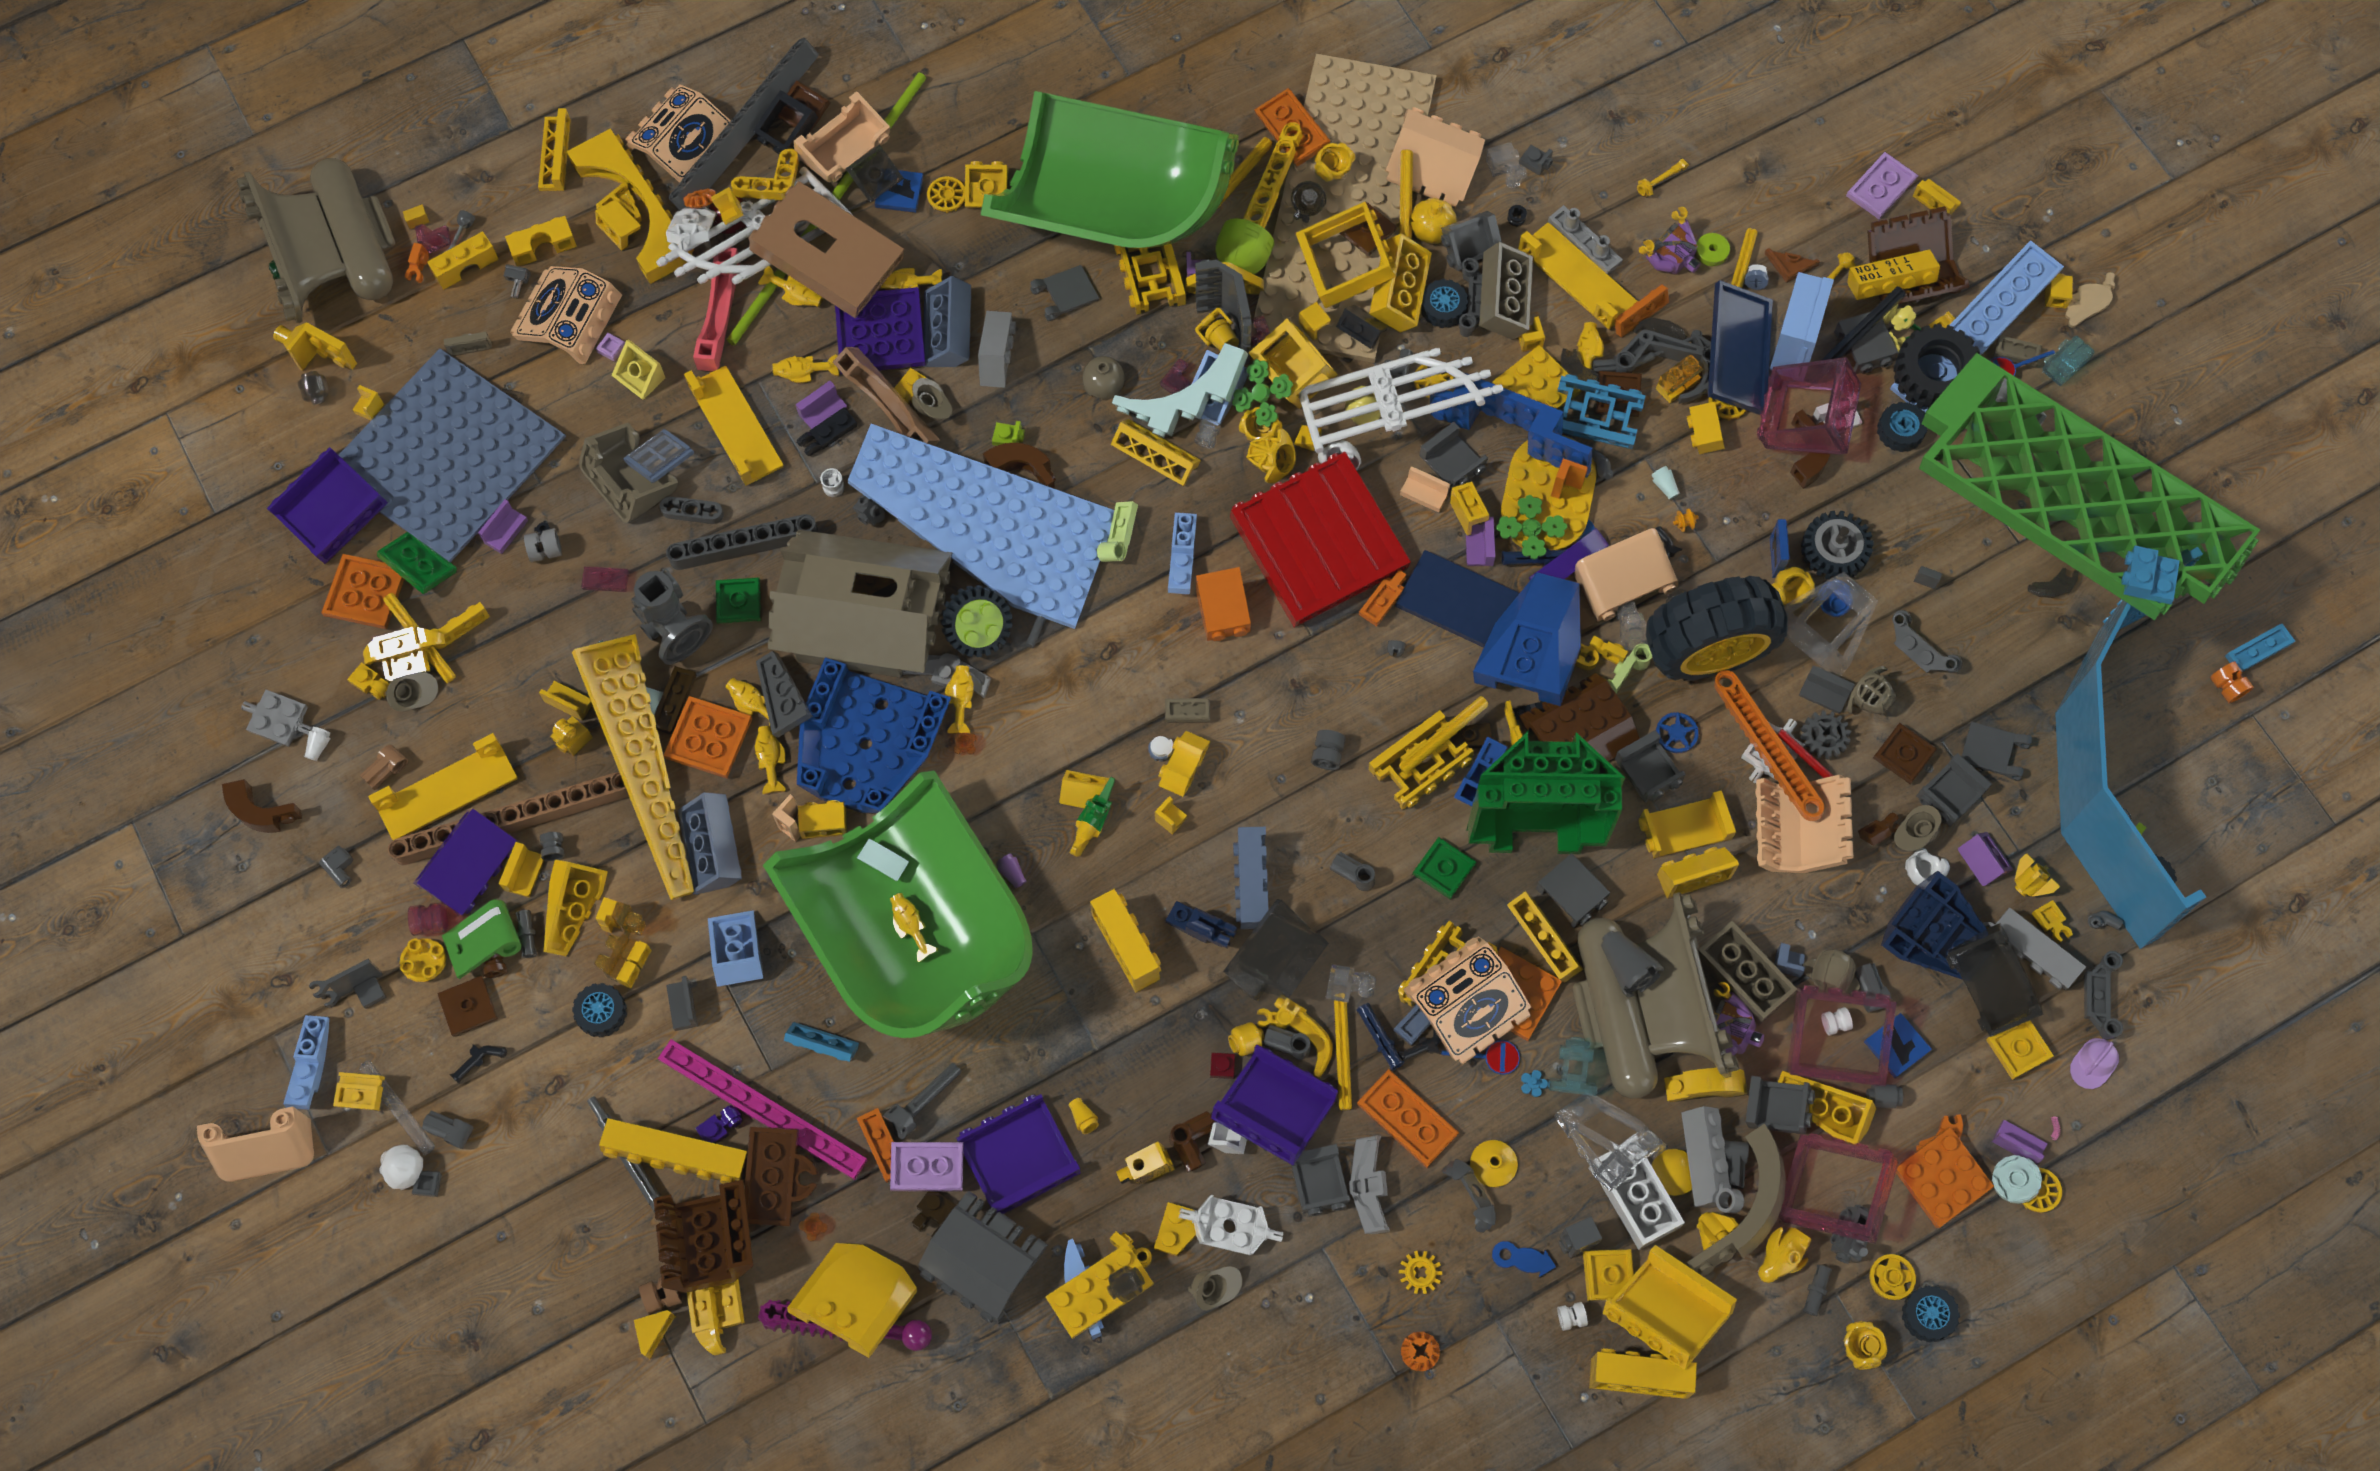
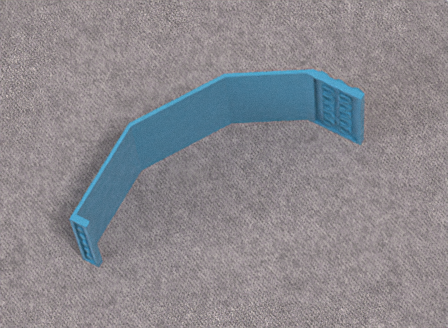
(2091, 815)

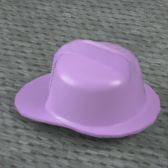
(2094, 1063)

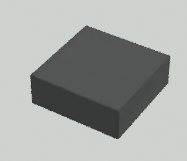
(1927, 577)
(370, 992)
(427, 1184)

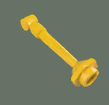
(1645, 187)
(1846, 261)

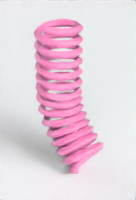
(2055, 1133)

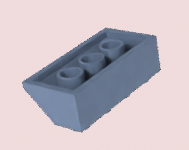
(947, 323)
(709, 843)

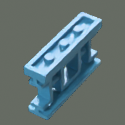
(1601, 393)

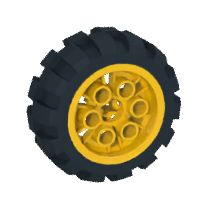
(1716, 628)

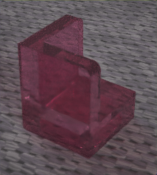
(433, 239)

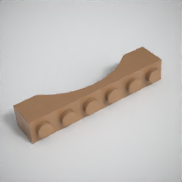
(866, 376)

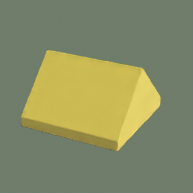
(638, 370)

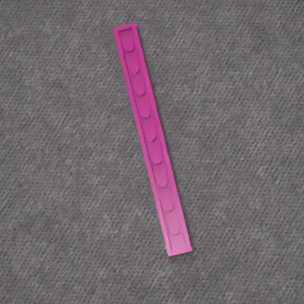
(761, 1108)

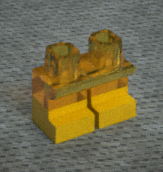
(1679, 378)
(621, 916)
(625, 959)

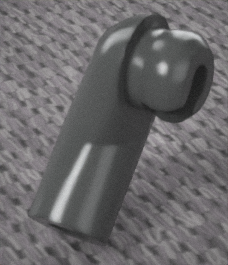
(1603, 465)
(2104, 918)

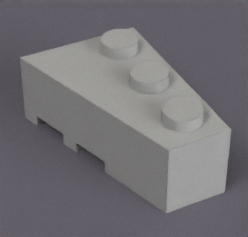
(995, 348)

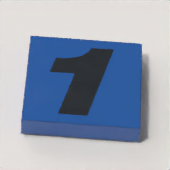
(903, 195)
(1779, 547)
(1906, 1046)

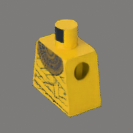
(1155, 1161)

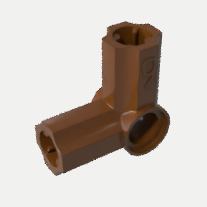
(1188, 1149)

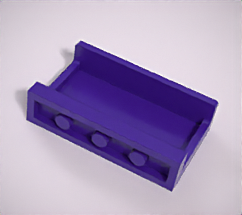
(466, 862)

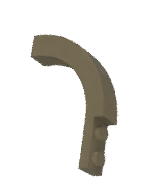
(1764, 1212)

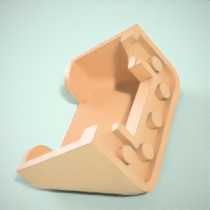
(843, 139)
(1625, 573)
(260, 1153)

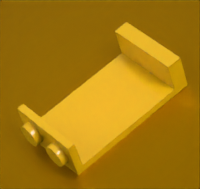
(1687, 826)

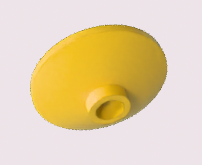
(1486, 1172)

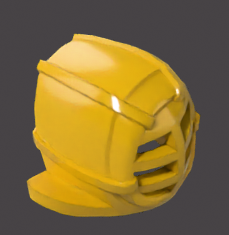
(1263, 455)

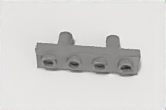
(1594, 247)

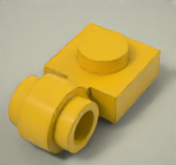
(368, 681)
(1119, 1240)

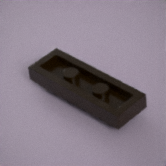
(674, 699)

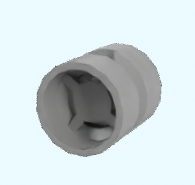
(550, 543)

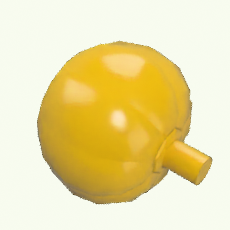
(1430, 217)

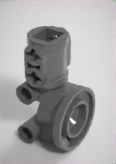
(662, 614)

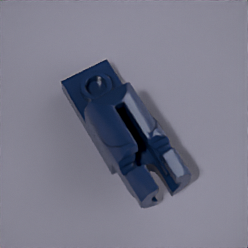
(1201, 925)

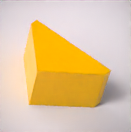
(651, 1331)

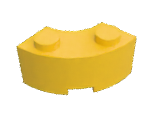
(1181, 768)

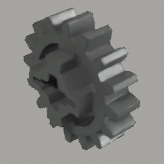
(1829, 744)

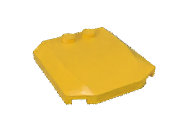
(855, 1296)

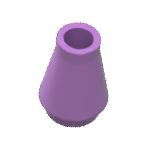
(1011, 870)

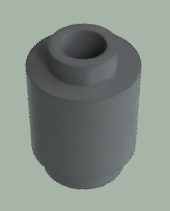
(1885, 1096)

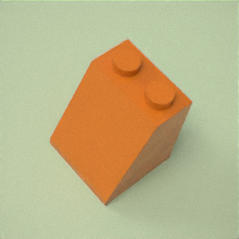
(1223, 604)

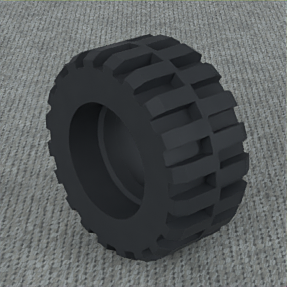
(1929, 341)

